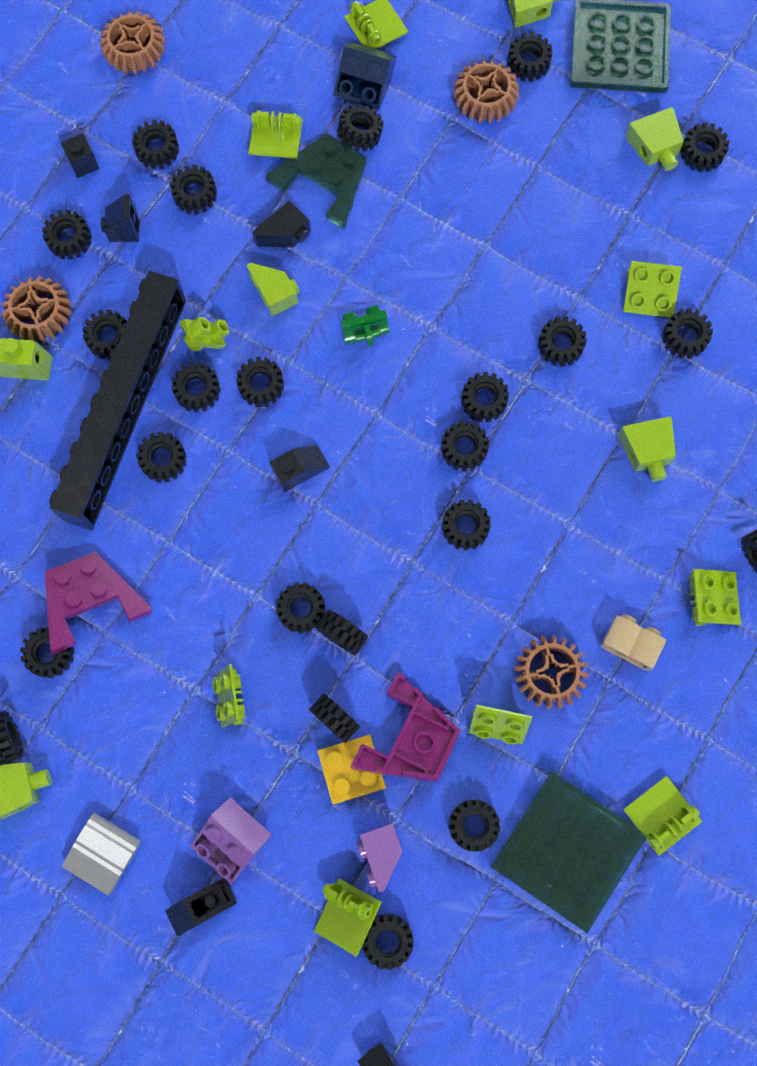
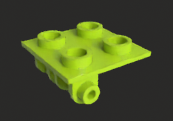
(375, 23)
(275, 135)
(652, 289)
(714, 597)
(224, 685)
(499, 724)
(663, 815)
(347, 916)

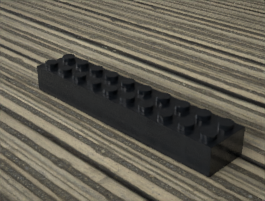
(118, 401)

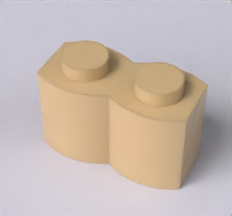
(633, 642)

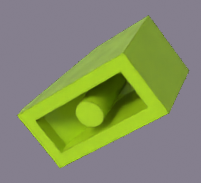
(273, 287)

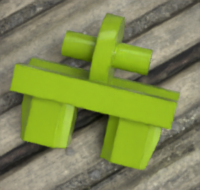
(205, 334)

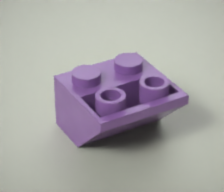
(230, 840)
(383, 852)

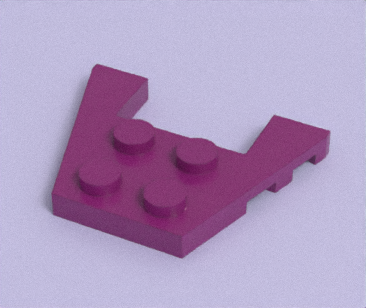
(82, 587)
(422, 742)

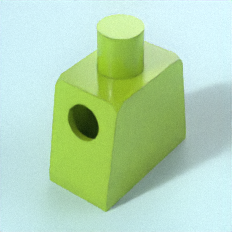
(529, 11)
(657, 138)
(20, 357)
(649, 446)
(20, 787)

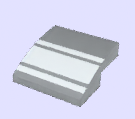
(101, 854)

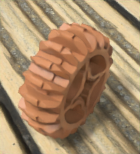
(132, 36)
(482, 83)
(50, 313)
(548, 660)

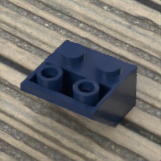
(364, 75)

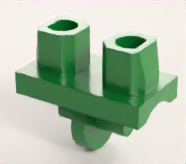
(365, 326)

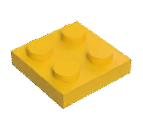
(343, 781)

